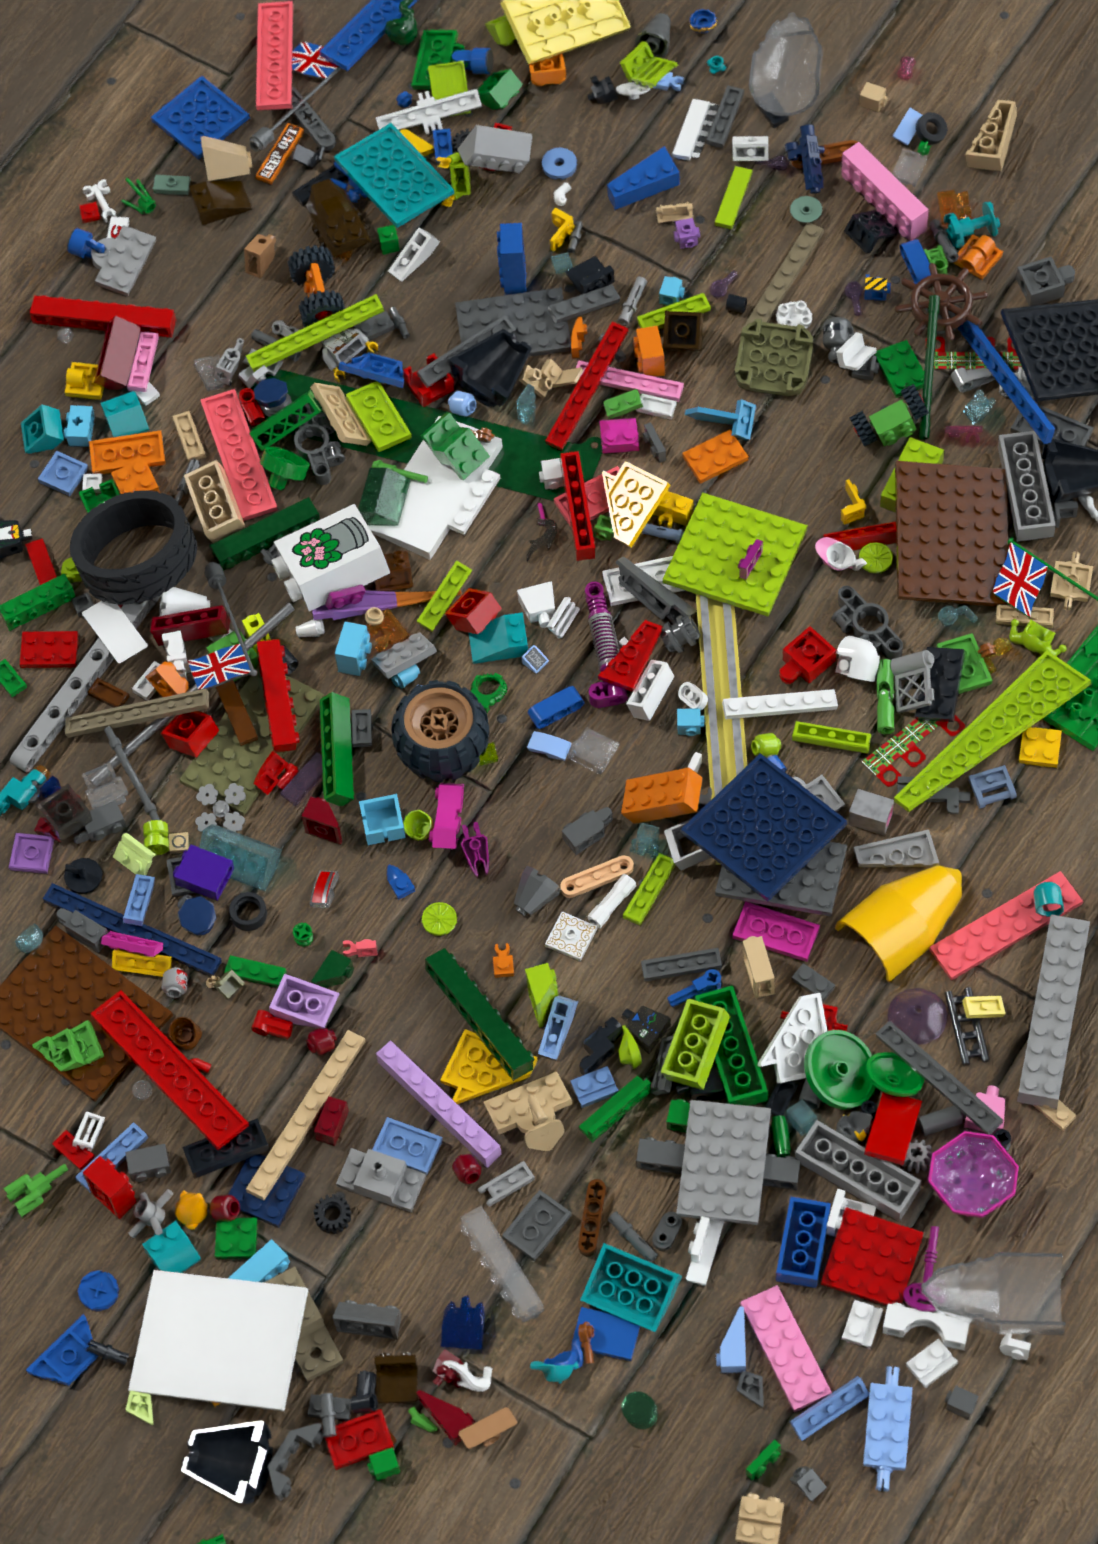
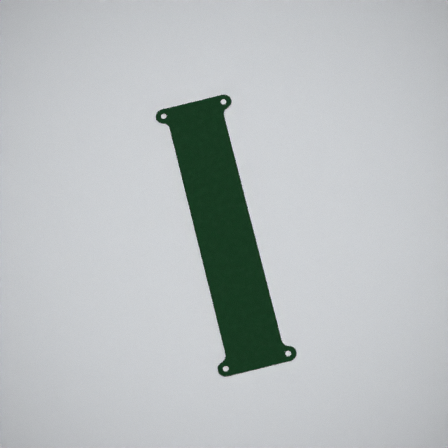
(516, 462)

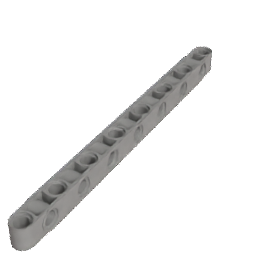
(67, 698)

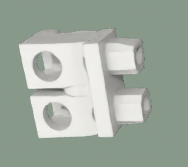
(176, 652)

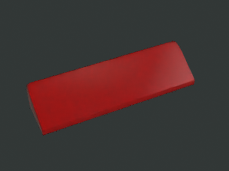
(860, 537)

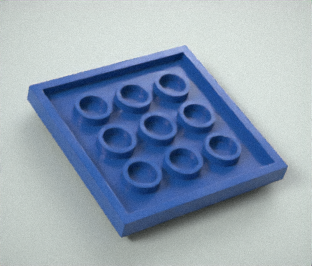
(198, 113)

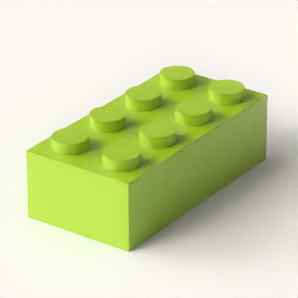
(913, 452)
(695, 1044)

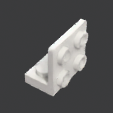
(838, 1208)

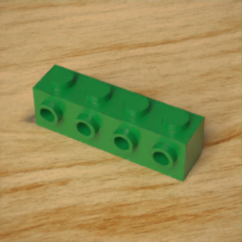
(36, 602)

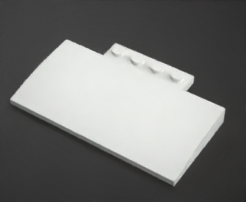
(441, 502)

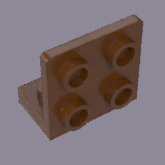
(400, 572)

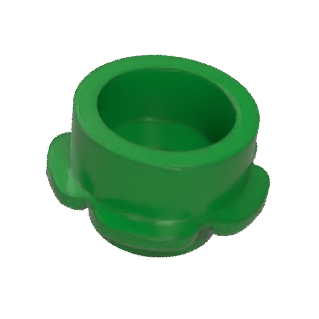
(924, 148)

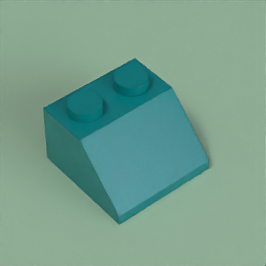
(125, 415)
(42, 430)
(171, 1250)

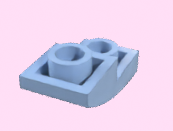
(907, 127)
(549, 745)

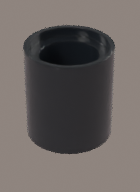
(736, 303)

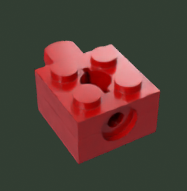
(806, 657)

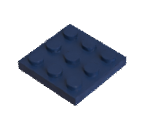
(278, 1200)

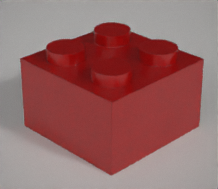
(473, 611)
(190, 732)

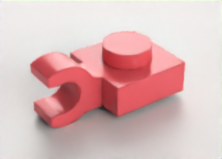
(362, 949)

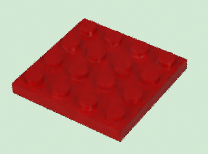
(872, 1258)

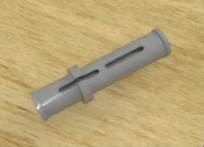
(629, 306)

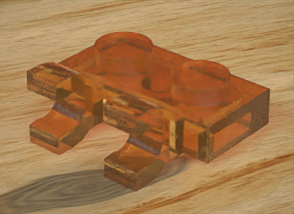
(948, 204)
(390, 628)

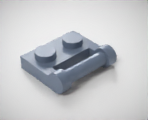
(990, 781)

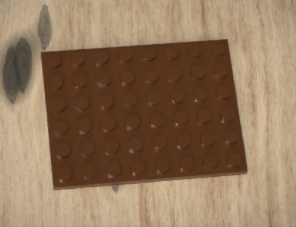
(950, 532)
(58, 991)

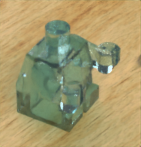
(978, 409)
(646, 840)

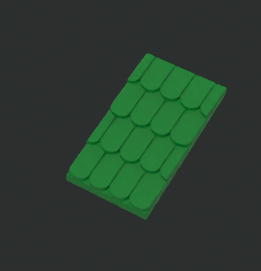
(1080, 714)

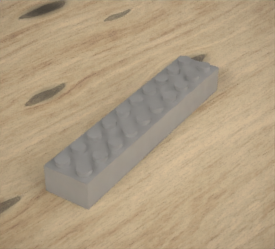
(1053, 1011)

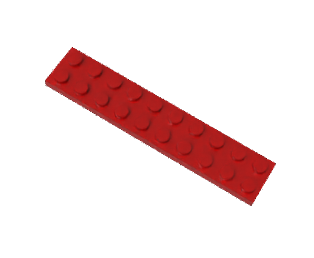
(169, 1070)

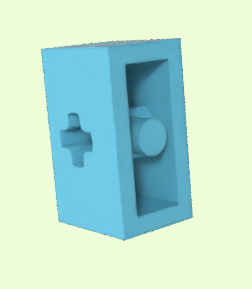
(80, 425)

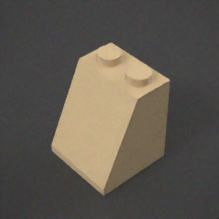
(225, 159)

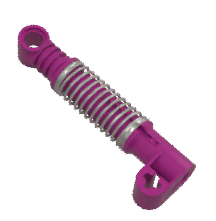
(605, 636)

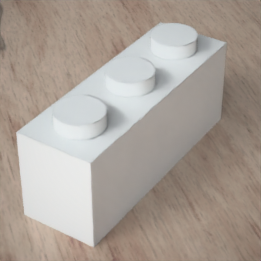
(650, 690)

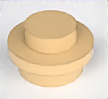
(374, 616)

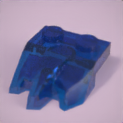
(463, 1325)

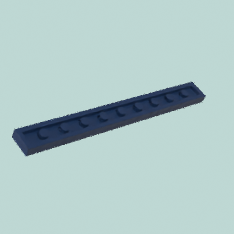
(113, 921)

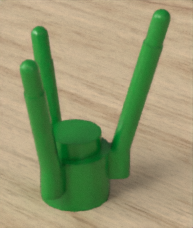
(145, 202)

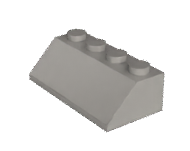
(496, 149)

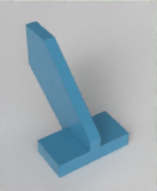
(741, 420)

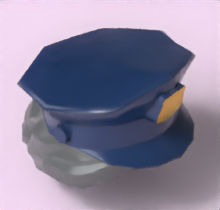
(272, 396)
(196, 914)

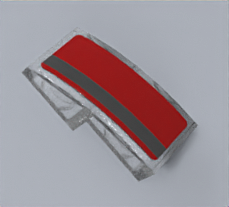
(323, 889)

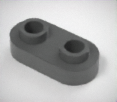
(667, 1230)

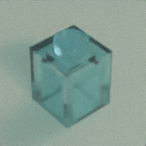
(801, 1117)

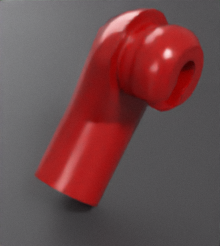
(291, 772)
(200, 1064)

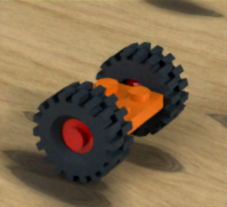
(311, 269)

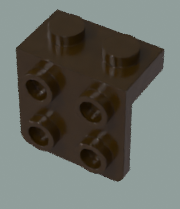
(396, 1378)

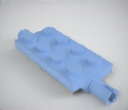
(887, 1427)

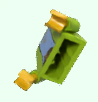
(459, 177)

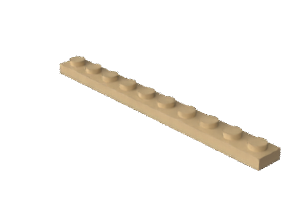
(305, 1115)

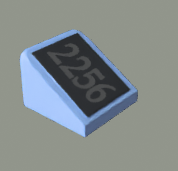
(534, 659)

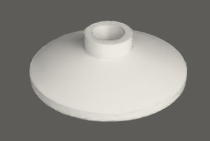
(632, 90)

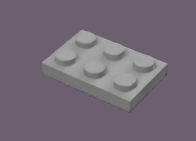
(403, 655)

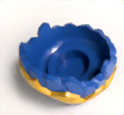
(702, 21)

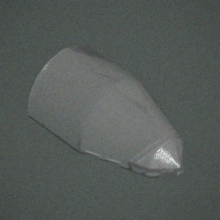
(787, 68)
(1002, 1292)

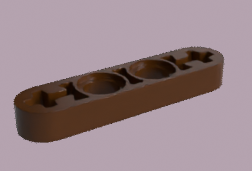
(589, 1217)

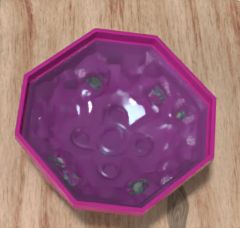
(973, 1174)

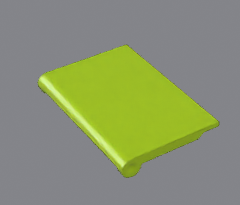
(448, 80)

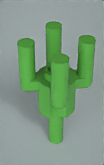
(33, 1188)

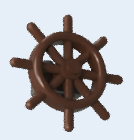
(949, 315)

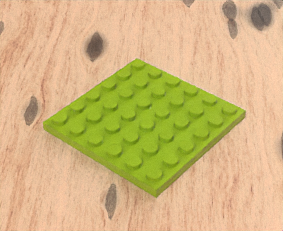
(717, 542)

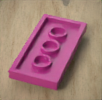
(779, 931)

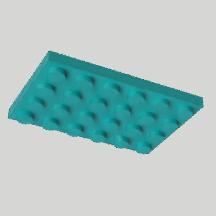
(394, 175)

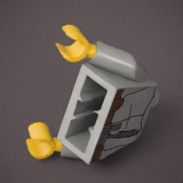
(343, 347)

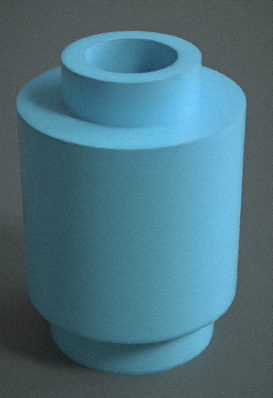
(405, 677)

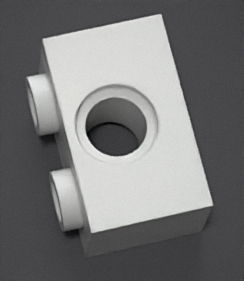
(750, 148)

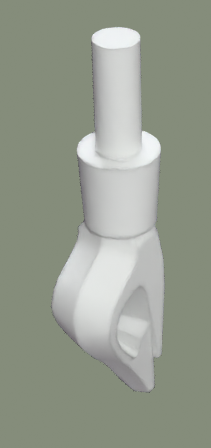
(1087, 502)

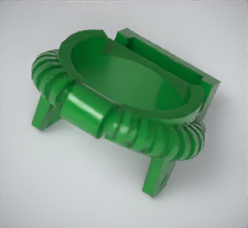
(490, 699)

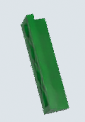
(282, 414)
(615, 1108)

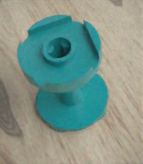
(964, 227)

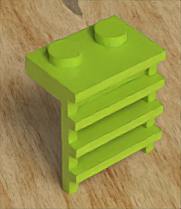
(644, 67)

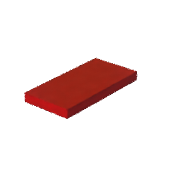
(893, 1128)

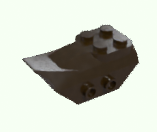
(336, 218)

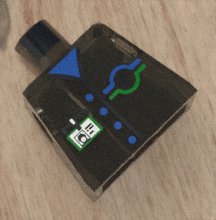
(646, 1026)

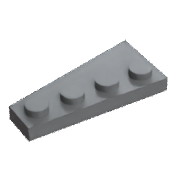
(902, 851)

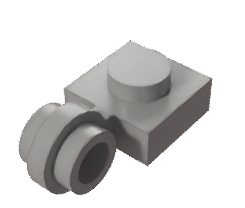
(284, 329)

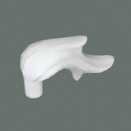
(468, 1380)

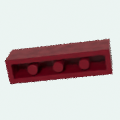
(192, 624)

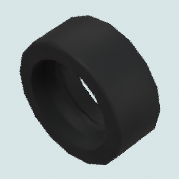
(248, 897)

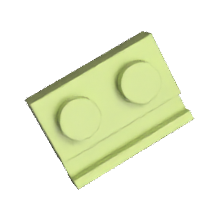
(133, 855)

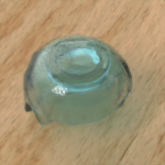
(30, 939)

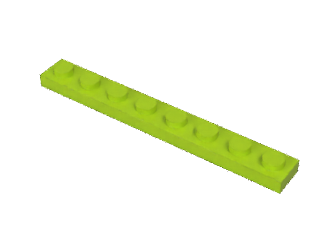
(315, 333)

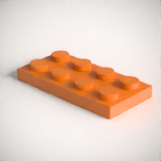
(117, 452)

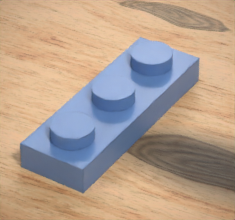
(139, 900)

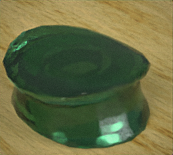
(639, 1410)

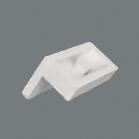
(854, 353)

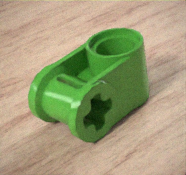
(938, 258)

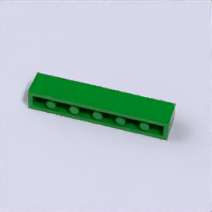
(336, 749)

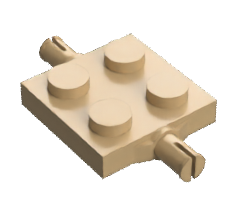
(1077, 572)

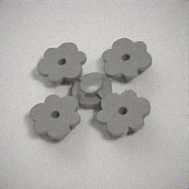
(221, 807)

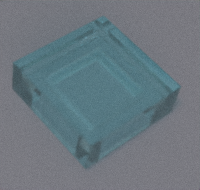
(561, 263)

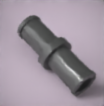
(327, 1415)

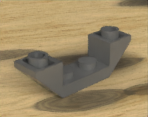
(309, 1436)

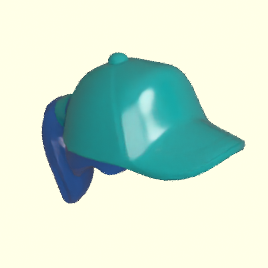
(562, 1365)

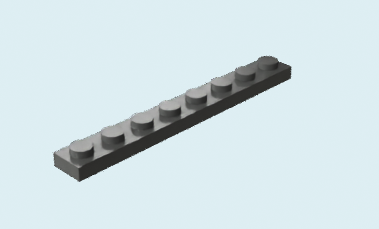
(939, 1078)

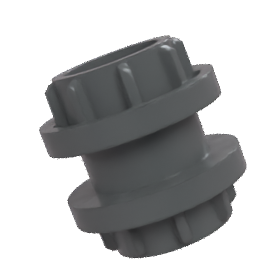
(680, 633)

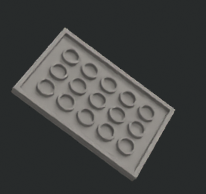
(724, 1162)

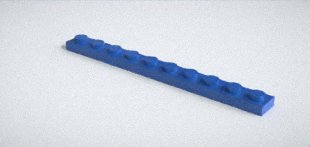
(1008, 381)

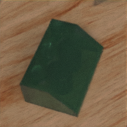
(383, 497)

